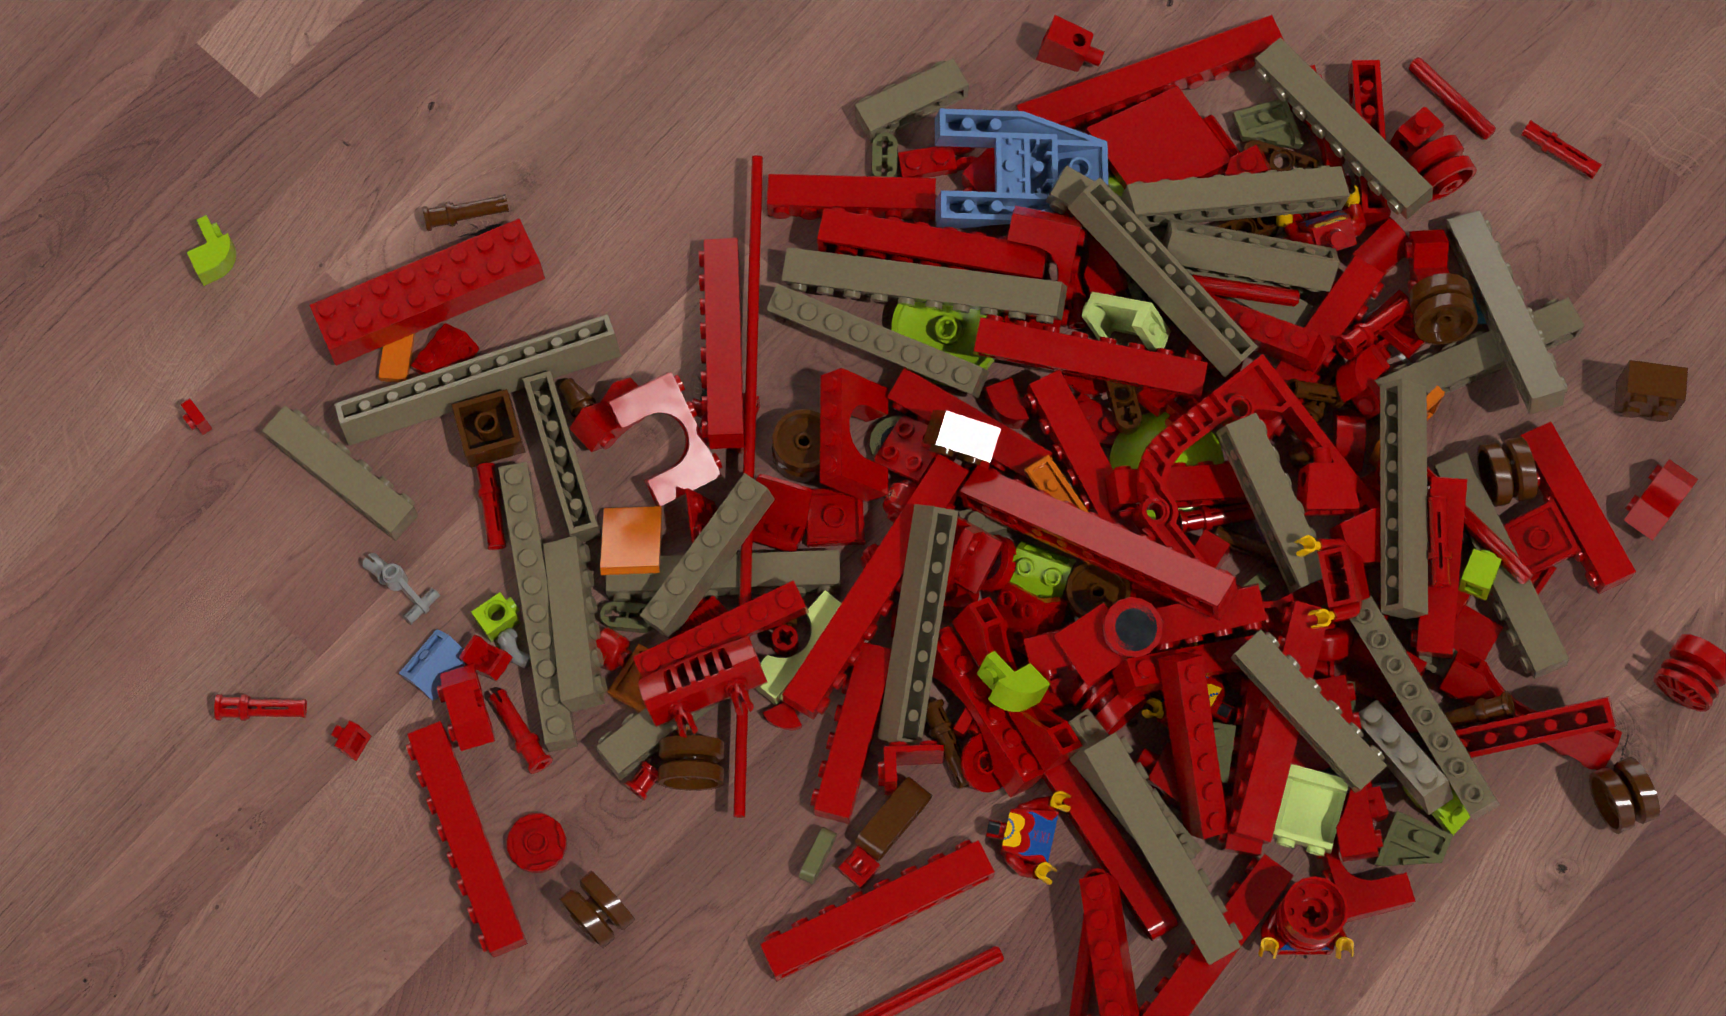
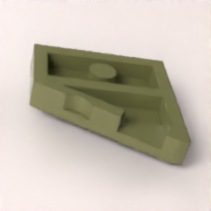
(1268, 123)

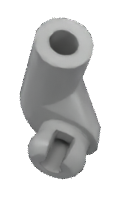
(507, 642)

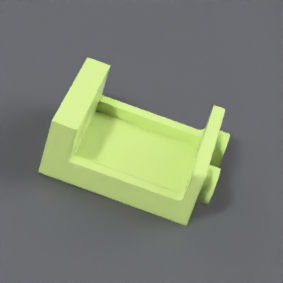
(1113, 313)
(1310, 810)

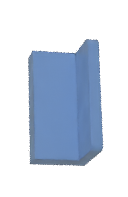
(435, 657)

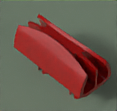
(702, 682)

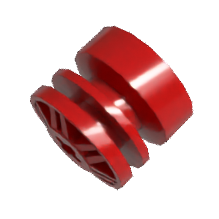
(1692, 672)
(1105, 698)
(1323, 903)

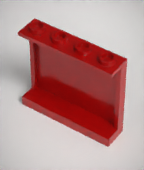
(1160, 141)

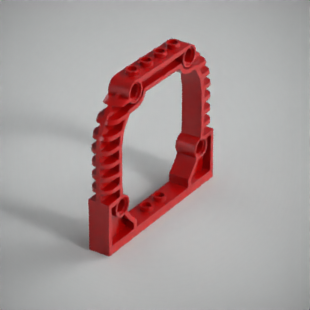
(1252, 390)

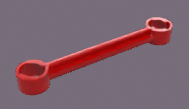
(1084, 970)

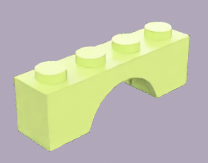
(782, 670)

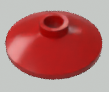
(979, 776)

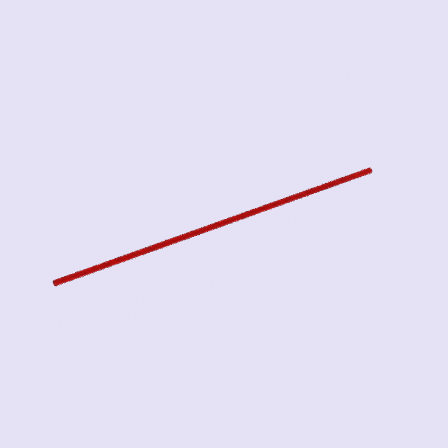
(749, 452)

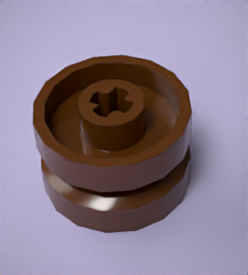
(1443, 308)
(797, 445)
(1507, 471)
(1091, 581)
(691, 763)
(1624, 795)
(599, 907)

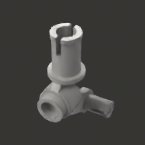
(396, 580)

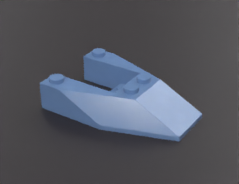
(1027, 162)

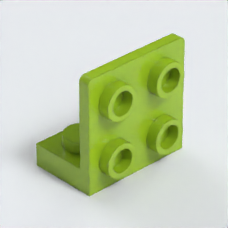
(1041, 570)

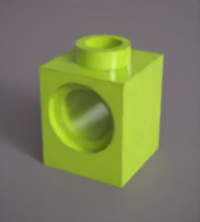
(1480, 573)
(484, 612)

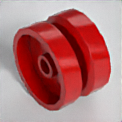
(1443, 165)

